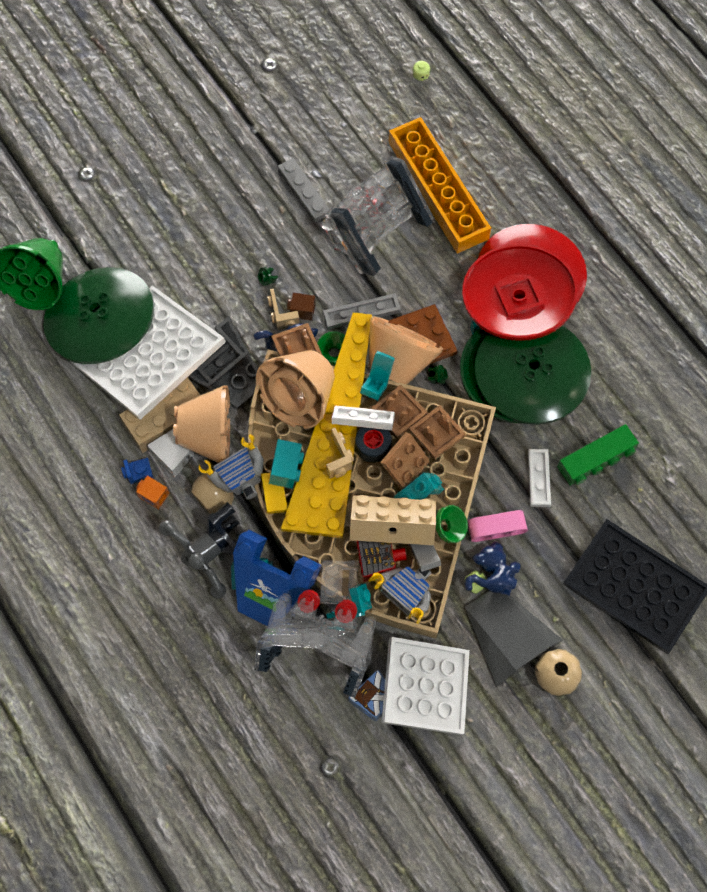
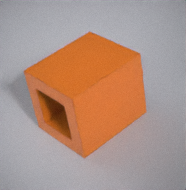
(152, 492)

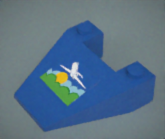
(261, 583)

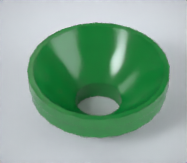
(330, 341)
(456, 524)

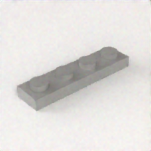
(303, 189)
(378, 307)

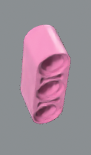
(497, 526)

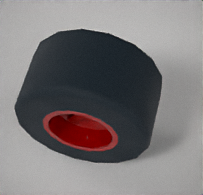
(372, 436)

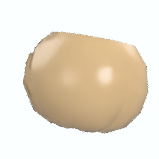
(209, 495)
(555, 683)

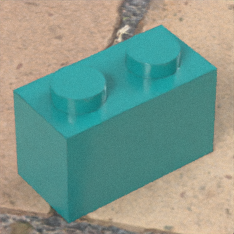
(285, 464)

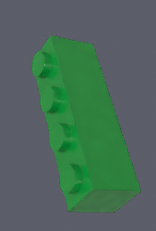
(597, 455)

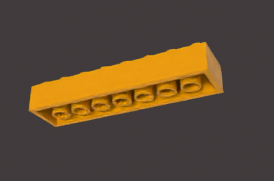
(440, 185)

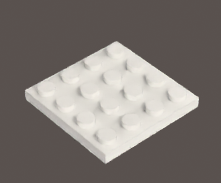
(425, 686)

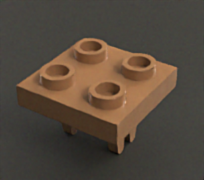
(295, 340)
(406, 410)
(437, 432)
(405, 461)

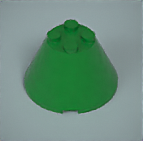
(32, 273)

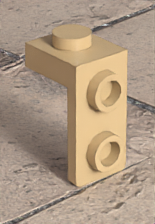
(283, 320)
(341, 466)

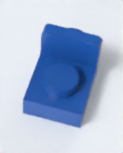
(137, 470)

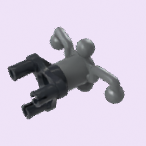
(208, 545)

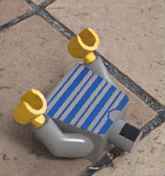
(239, 471)
(406, 590)

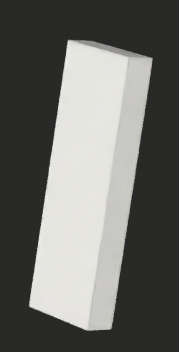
(363, 417)
(539, 478)

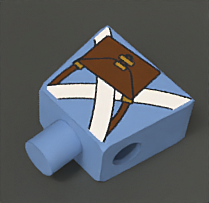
(370, 696)

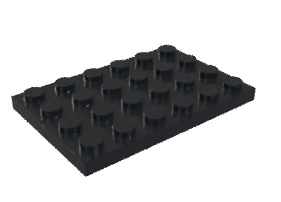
(637, 586)

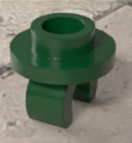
(264, 276)
(440, 374)

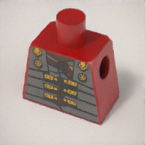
(378, 557)

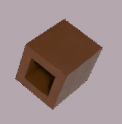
(304, 304)

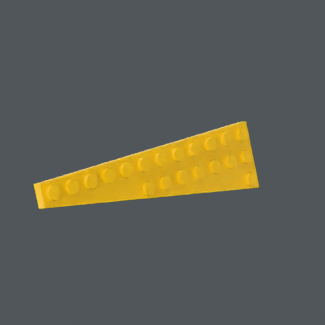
(317, 501)

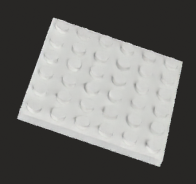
(160, 361)

